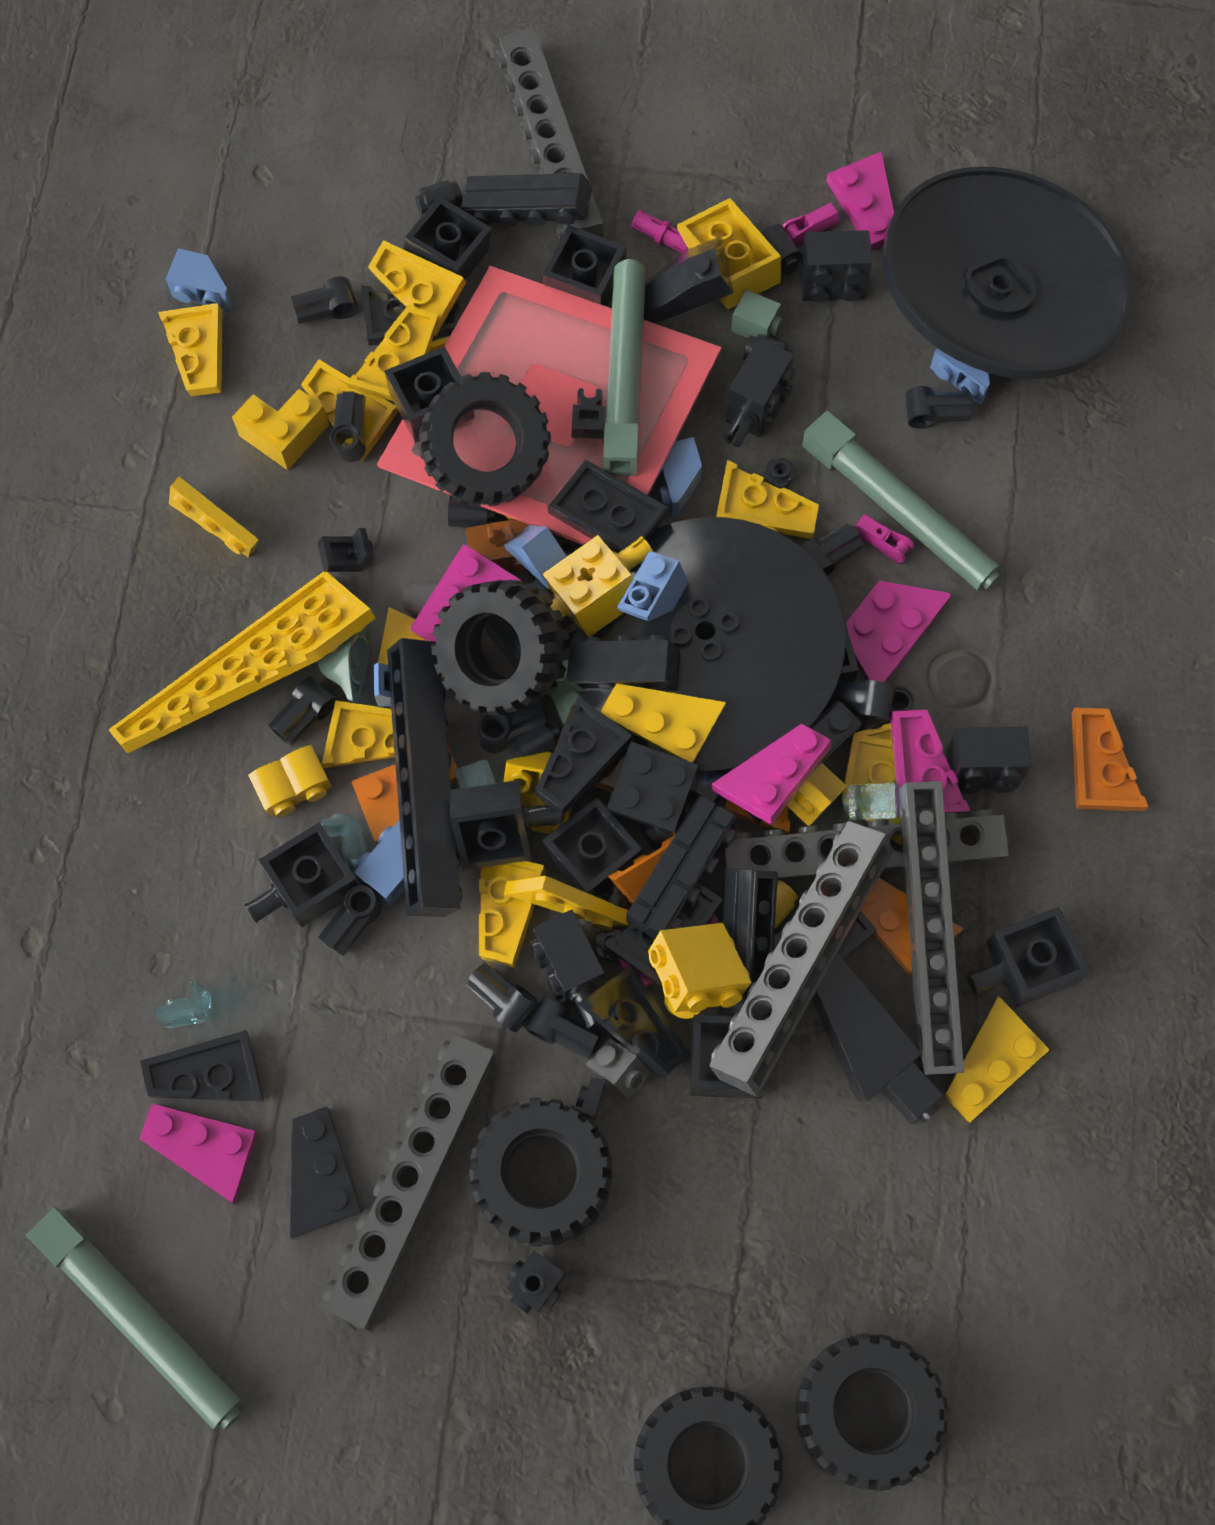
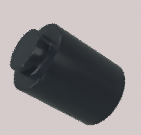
(784, 245)
(468, 516)

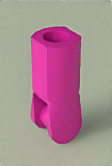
(812, 222)
(878, 536)

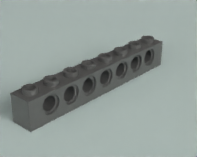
(542, 115)
(988, 846)
(931, 928)
(752, 1068)
(363, 1307)

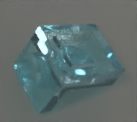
(183, 1012)

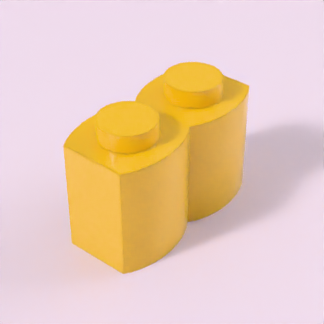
(290, 781)

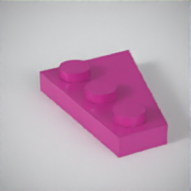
(865, 196)
(465, 570)
(920, 756)
(774, 774)
(201, 1146)

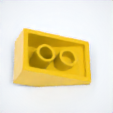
(749, 255)

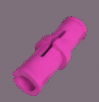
(659, 230)

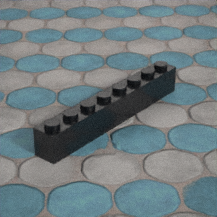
(423, 780)

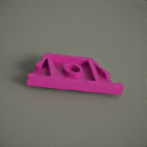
(890, 625)

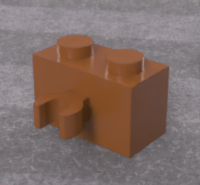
(490, 542)

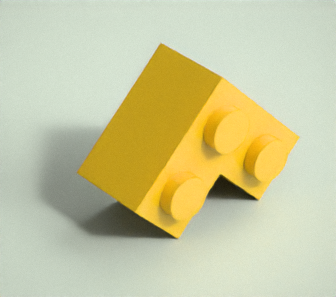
(281, 433)

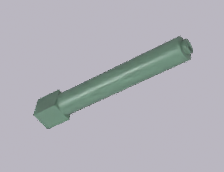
(625, 365)
(835, 447)
(135, 1318)

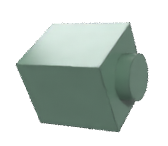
(756, 316)

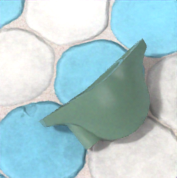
(349, 664)

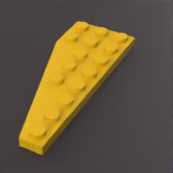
(271, 648)

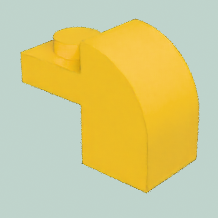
(816, 794)

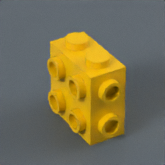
(699, 967)

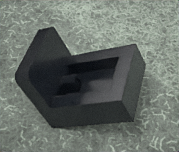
(345, 552)

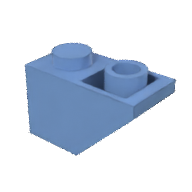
(196, 280)
(961, 375)
(680, 475)
(654, 587)
(383, 866)

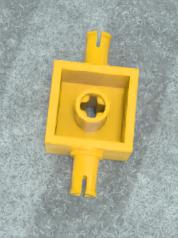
(593, 582)

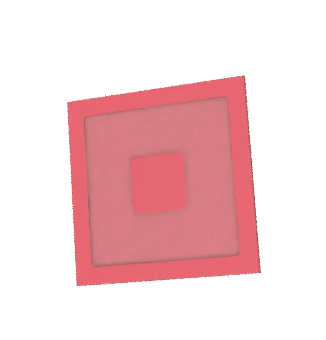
(553, 349)

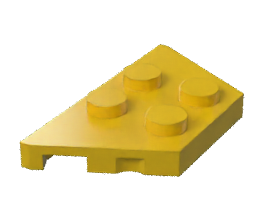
(872, 763)

